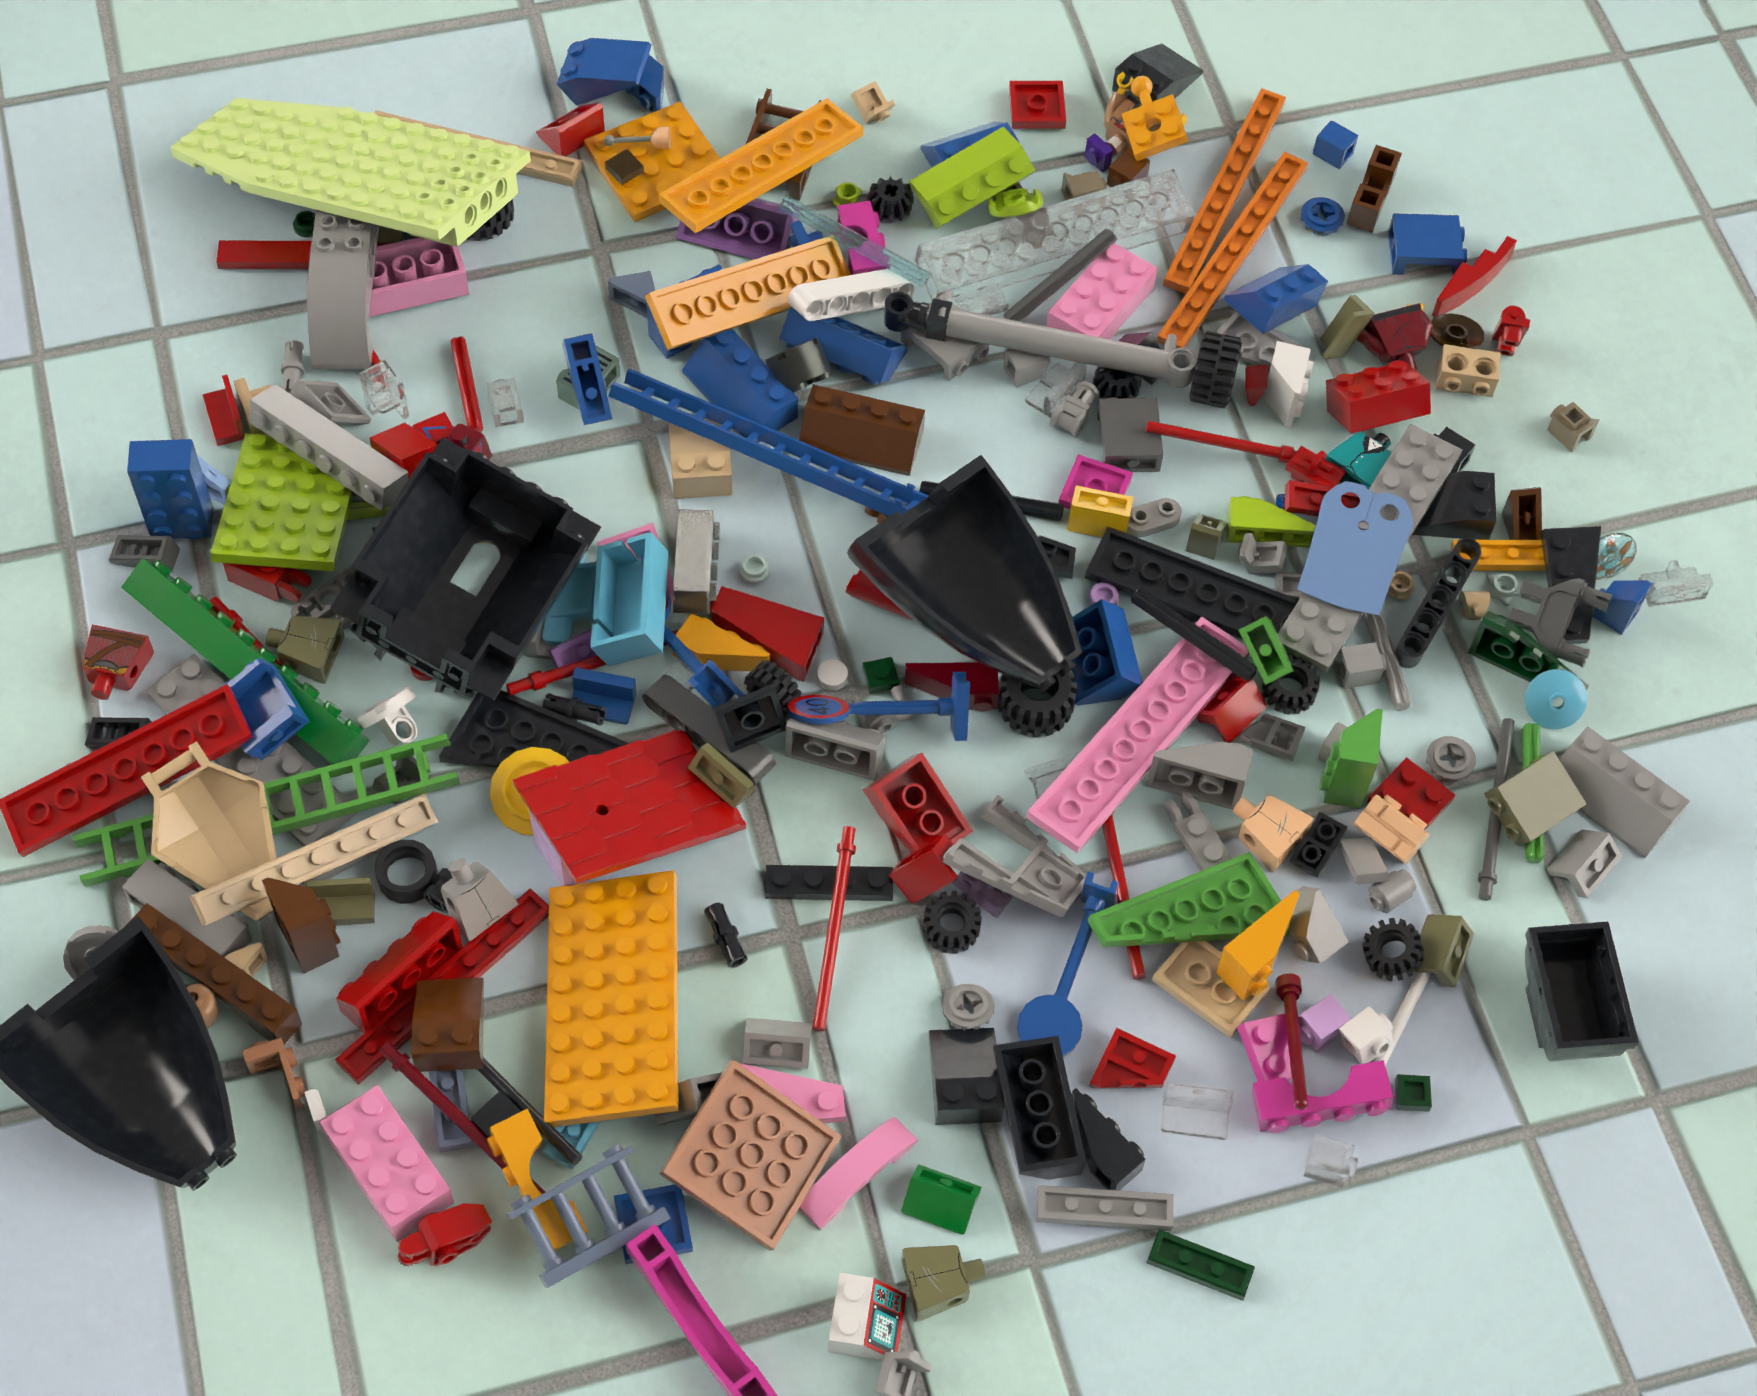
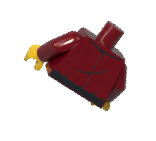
(1397, 334)

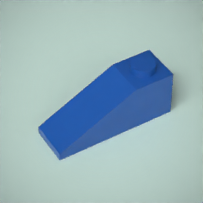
(587, 379)

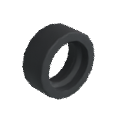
(397, 851)

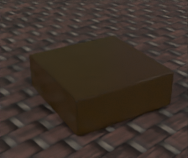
(624, 167)

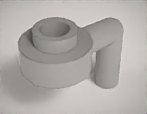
(885, 723)

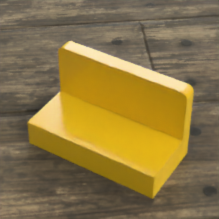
(1096, 510)

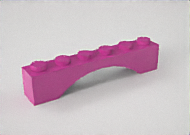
(694, 1316)

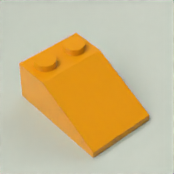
(1251, 955)

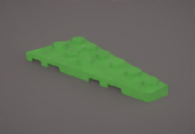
(1200, 907)

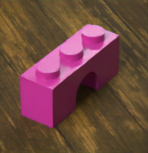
(865, 222)

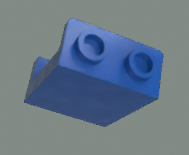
(1426, 241)
(267, 707)

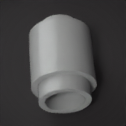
(1391, 893)

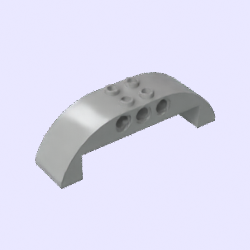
(340, 291)

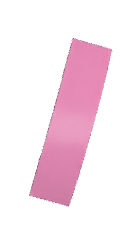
(855, 1170)

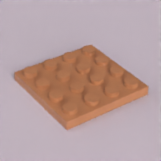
(751, 1155)

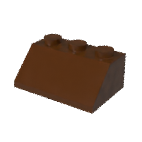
(304, 923)

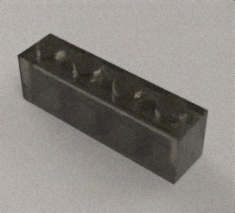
(694, 561)

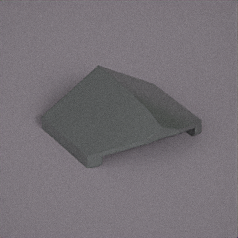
(1274, 736)

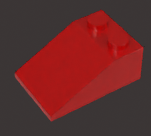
(916, 804)

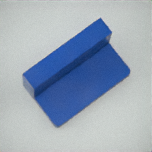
(606, 690)

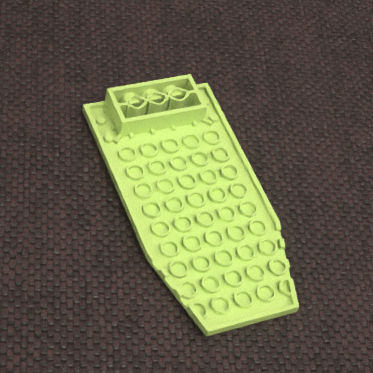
(358, 165)

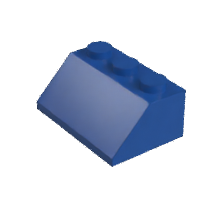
(944, 148)
(1278, 296)
(1108, 661)

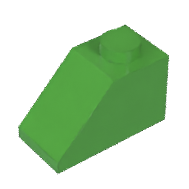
(1266, 650)

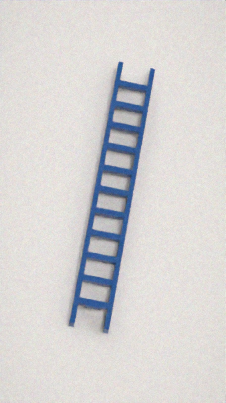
(772, 457)

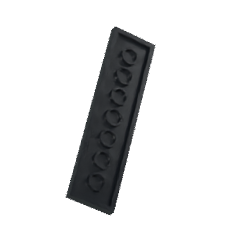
(1186, 584)

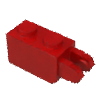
(267, 580)

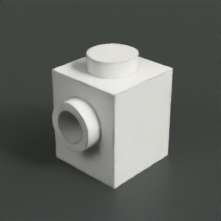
(1367, 1035)

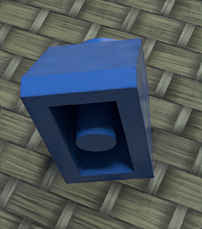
(1625, 603)

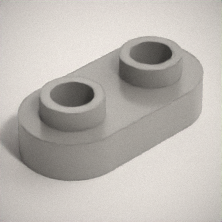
(1154, 517)

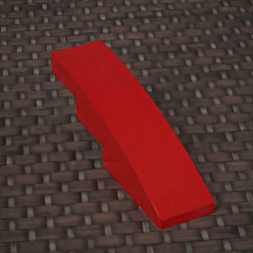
(1471, 280)

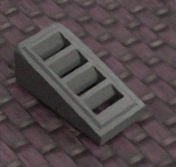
(163, 549)

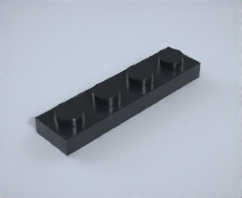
(817, 882)

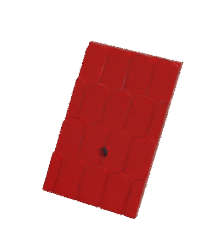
(622, 808)

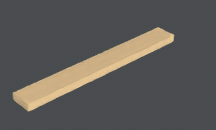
(542, 164)
(314, 858)

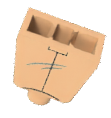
(1271, 829)

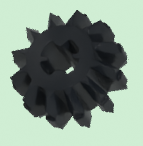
(891, 199)
(1116, 383)

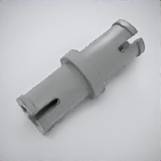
(292, 367)

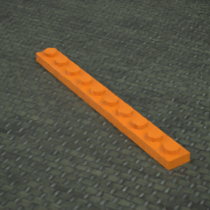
(1224, 191)
(1233, 250)

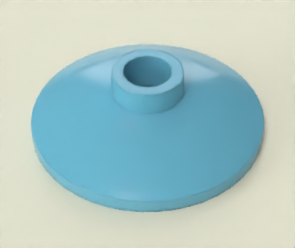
(1545, 689)

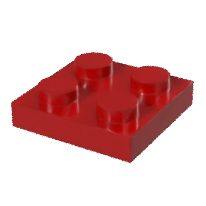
(1037, 105)
(1416, 792)

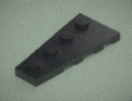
(1569, 556)

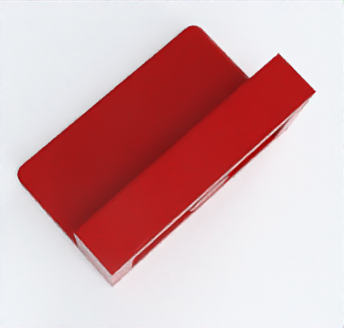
(224, 414)
(1233, 707)
(924, 871)

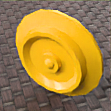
(503, 795)

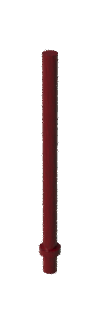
(402, 1064)

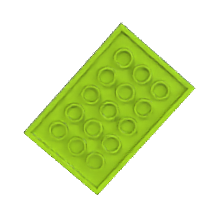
(281, 510)

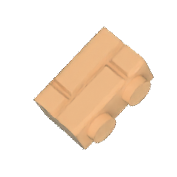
(1392, 828)

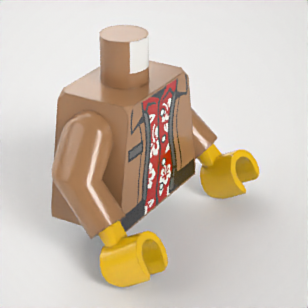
(1115, 128)

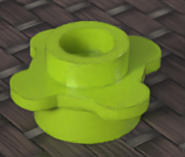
(846, 194)

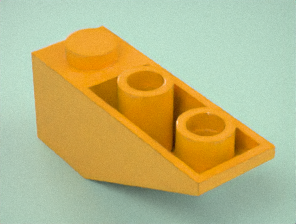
(720, 646)

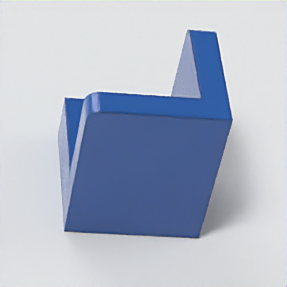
(1335, 144)

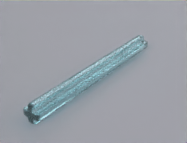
(854, 241)

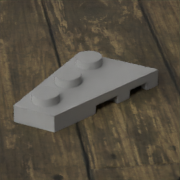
(1256, 347)

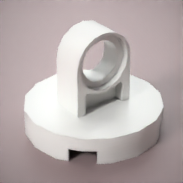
(389, 713)

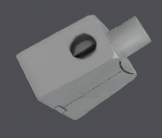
(475, 897)

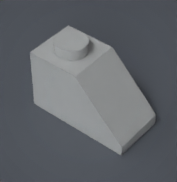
(1315, 927)

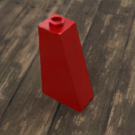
(781, 630)

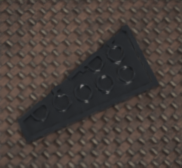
(509, 724)

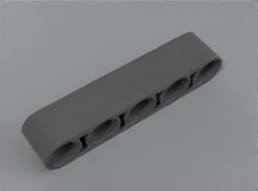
(698, 721)

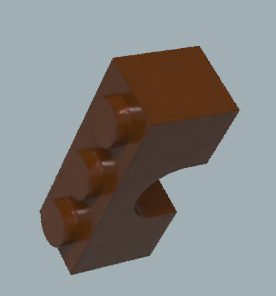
(1374, 188)

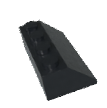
(1040, 1108)

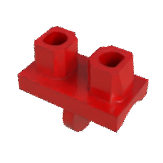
(1510, 330)
(1314, 468)

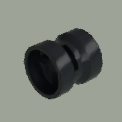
(433, 892)

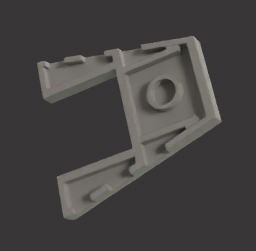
(1042, 878)

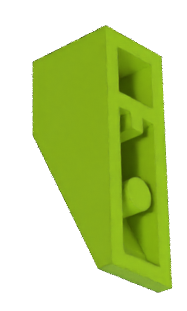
(1266, 523)

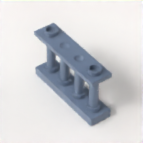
(586, 1249)

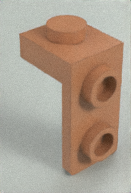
(270, 1054)

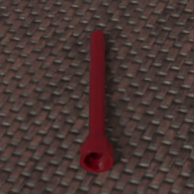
(1289, 990)

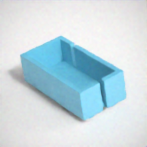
(629, 599)

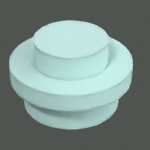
(754, 569)

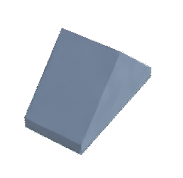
(631, 291)

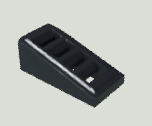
(123, 725)

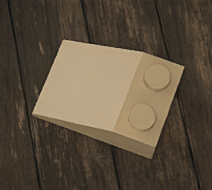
(698, 465)

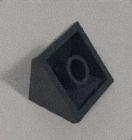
(751, 718)

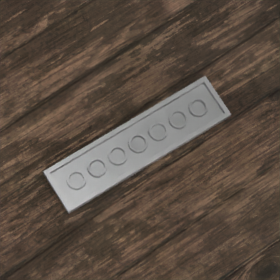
(195, 679)

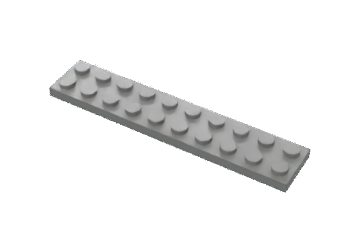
(1412, 473)

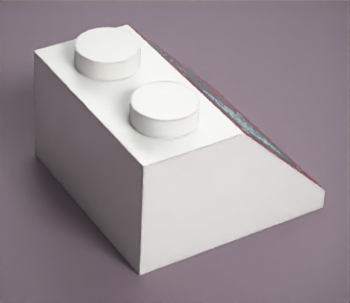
(866, 1318)

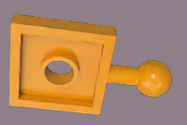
(1139, 120)

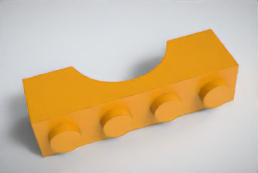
(516, 1142)

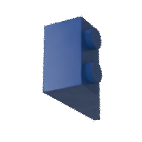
(602, 68)

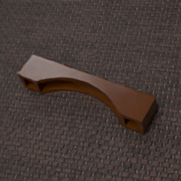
(246, 996)

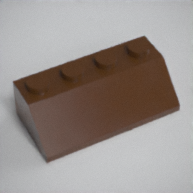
(863, 429)

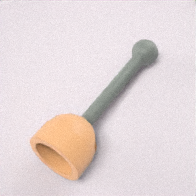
(659, 138)

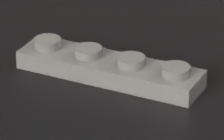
(1105, 1208)

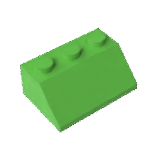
(1353, 762)

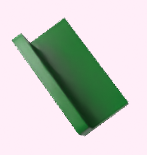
(940, 1199)

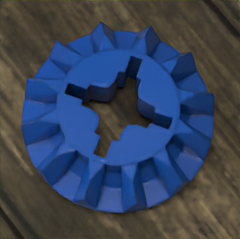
(1330, 210)

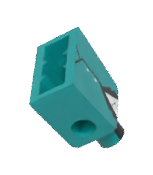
(1361, 457)

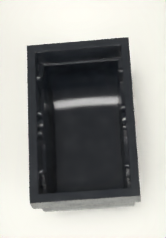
(1577, 992)

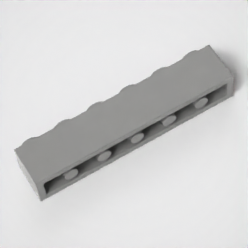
(327, 446)

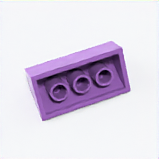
(748, 231)

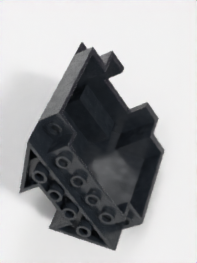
(402, 577)

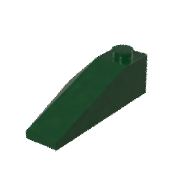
(1512, 649)

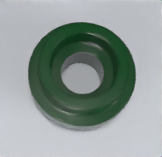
(304, 224)

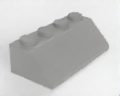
(1622, 793)

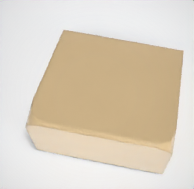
(249, 958)

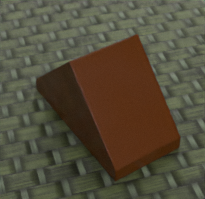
(1523, 514)

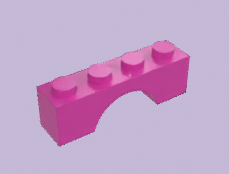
(1364, 1092)

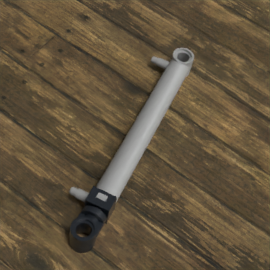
(942, 320)

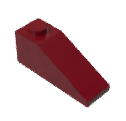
(937, 681)

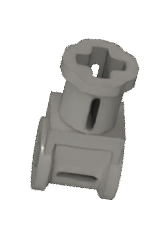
(1074, 410)

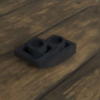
(1318, 844)

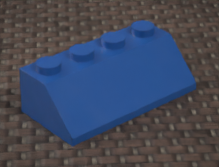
(847, 345)
(740, 381)

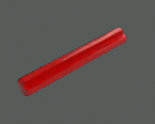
(466, 383)

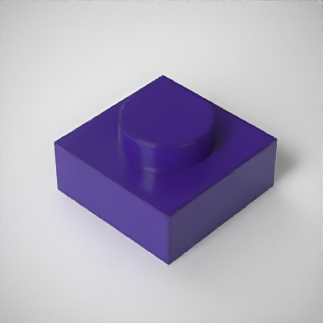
(1098, 153)

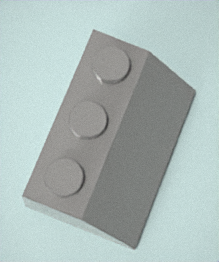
(836, 746)

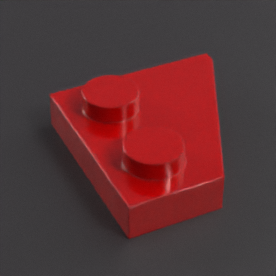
(1132, 1064)

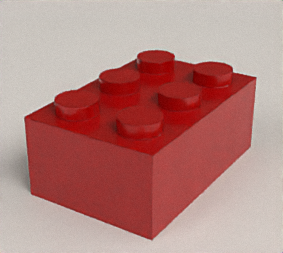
(1378, 396)

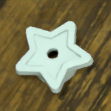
(1503, 580)

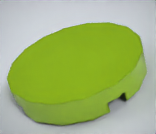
(1015, 202)

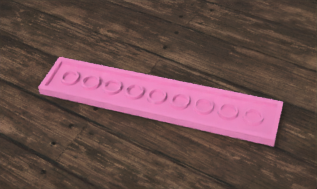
(1126, 744)

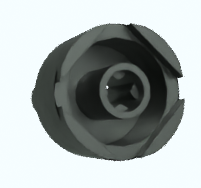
(800, 364)

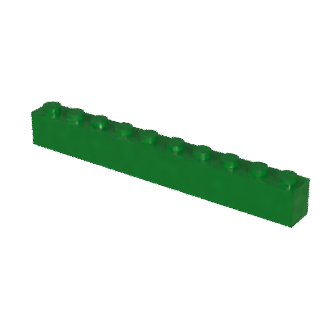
(233, 649)

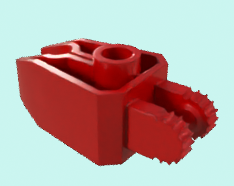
(445, 1235)

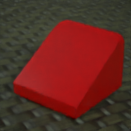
(1255, 382)

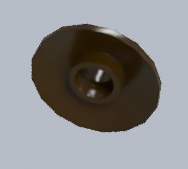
(1457, 331)

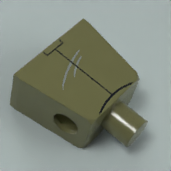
(308, 645)
(938, 1278)

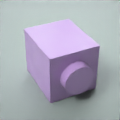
(1322, 1022)

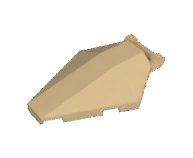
(211, 823)

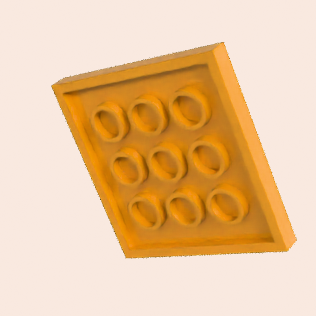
(662, 167)

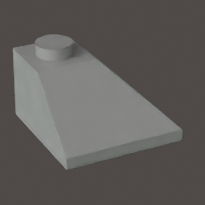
(330, 401)

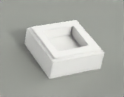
(316, 1107)

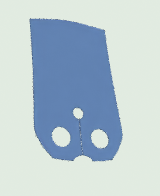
(1353, 564)

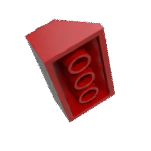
(397, 972)

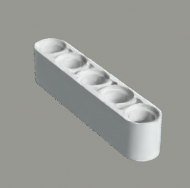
(847, 294)

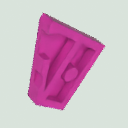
(1267, 1047)

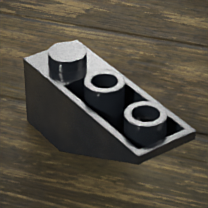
(1107, 1152)

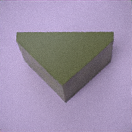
(1205, 536)

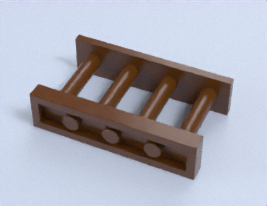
(763, 110)

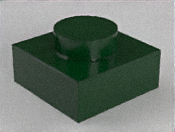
(880, 675)
(1413, 1093)

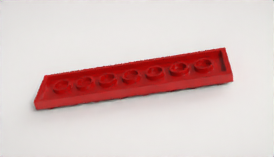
(114, 772)

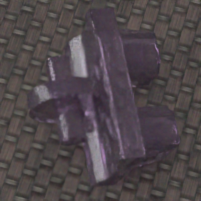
(985, 895)

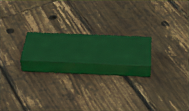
(1200, 1264)

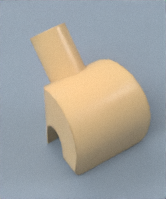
(1474, 604)

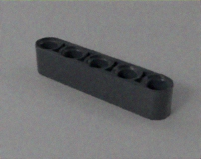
(1444, 592)

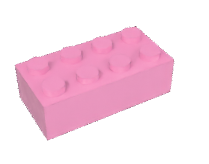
(416, 275)
(1104, 294)
(386, 1162)

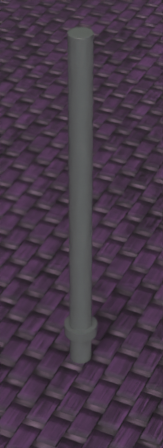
(1487, 876)

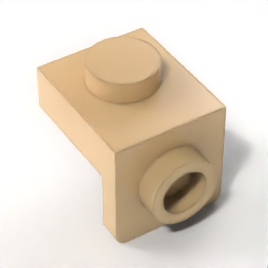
(872, 103)

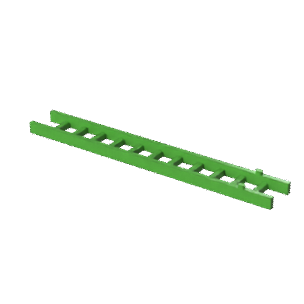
(301, 819)

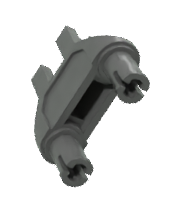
(1555, 614)

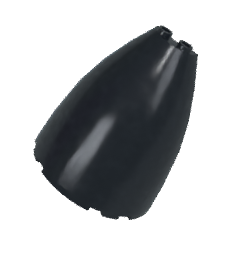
(975, 577)
(126, 1064)

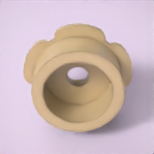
(1403, 580)

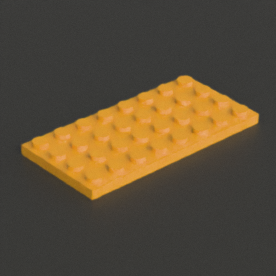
(612, 1000)

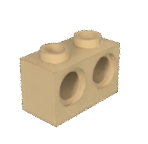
(1468, 370)

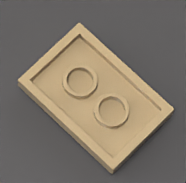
(1193, 981)

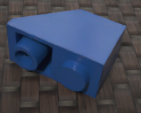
(651, 86)

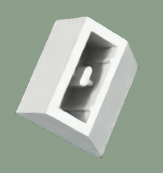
(1287, 382)

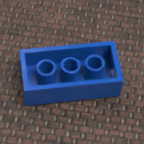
(170, 488)

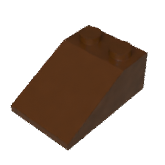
(448, 1025)

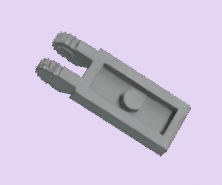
(1197, 833)

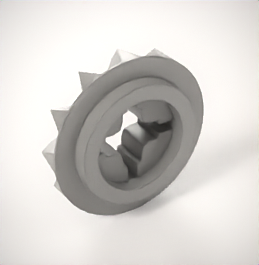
(1458, 750)
(975, 997)

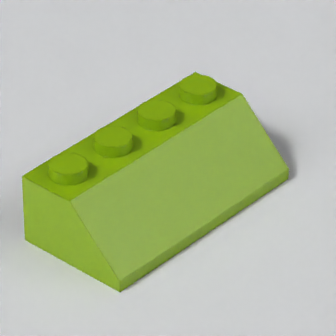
(972, 177)

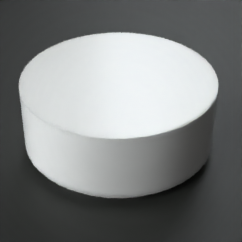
(832, 675)

